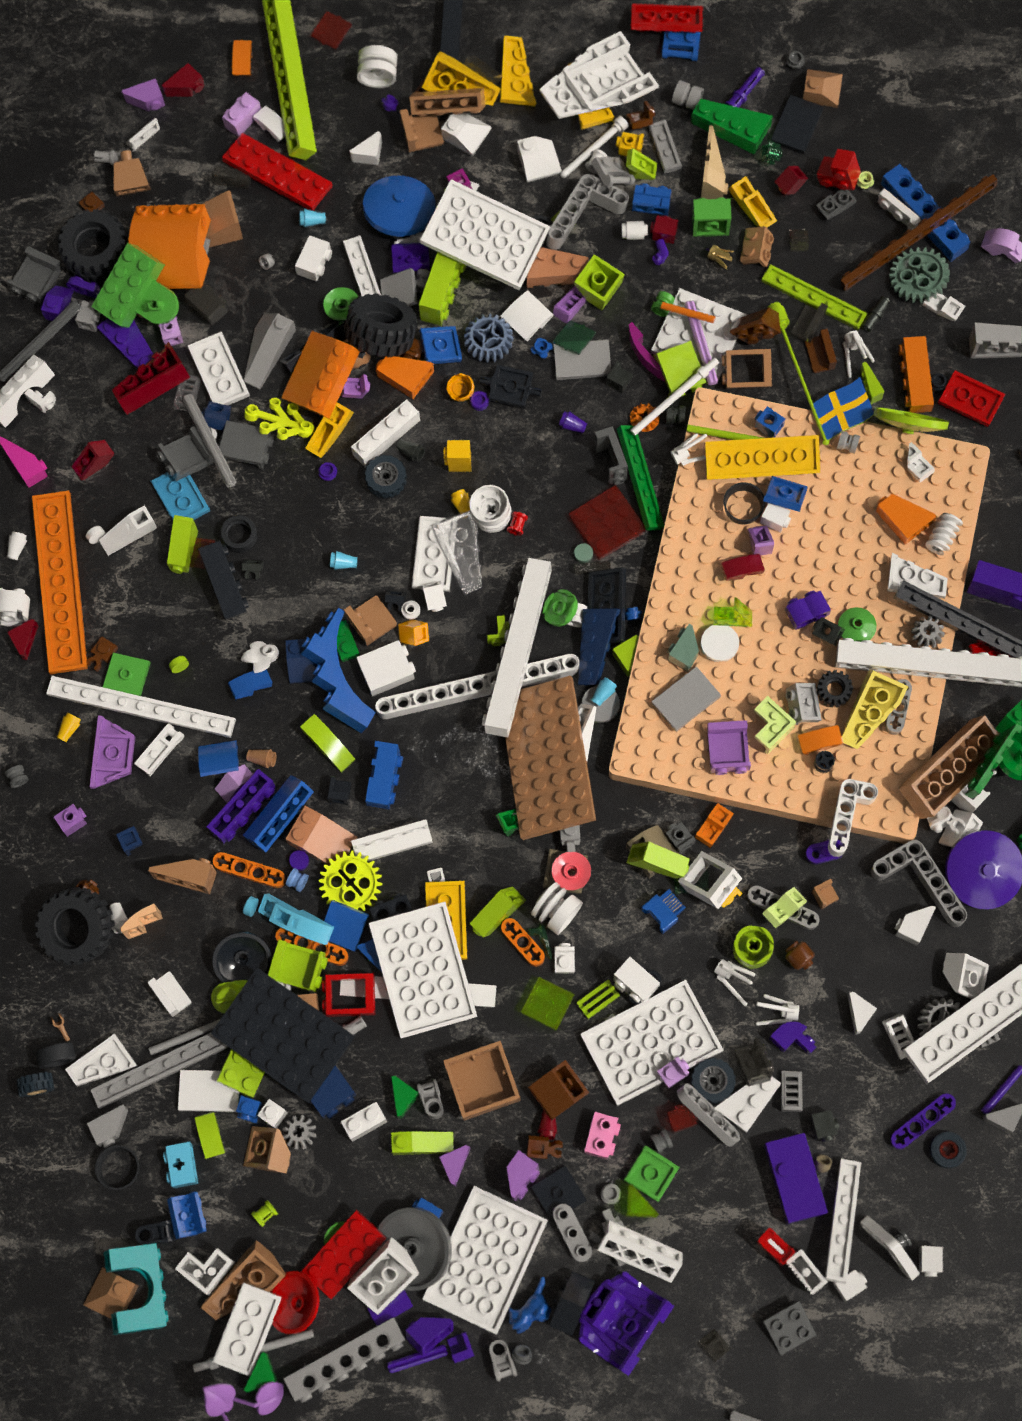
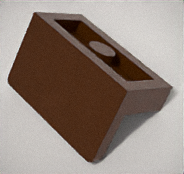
(821, 353)

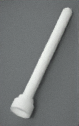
(619, 124)

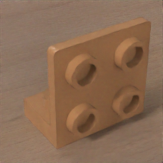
(421, 131)
(370, 620)

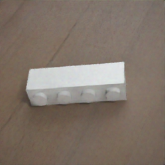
(385, 433)

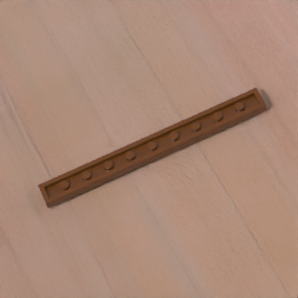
(924, 227)

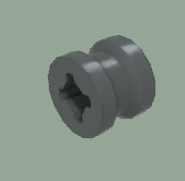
(16, 776)
(661, 1141)

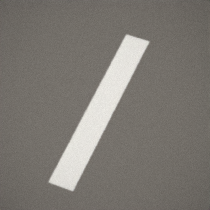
(481, 994)

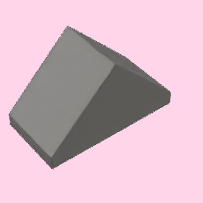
(1005, 1119)

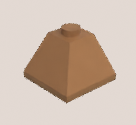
(822, 88)
(267, 1150)
(110, 1293)

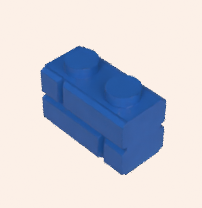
(651, 199)

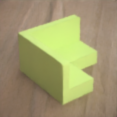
(778, 724)

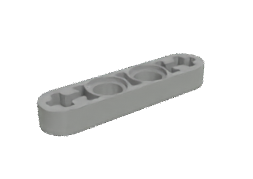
(803, 923)
(709, 1115)

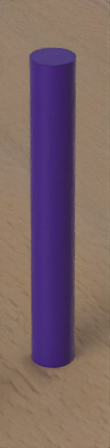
(1002, 1090)

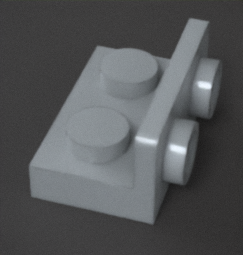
(803, 702)

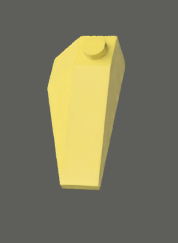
(873, 704)

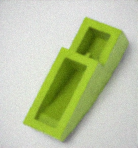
(327, 743)

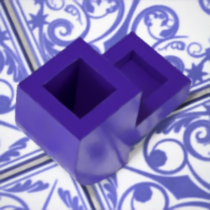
(790, 1033)

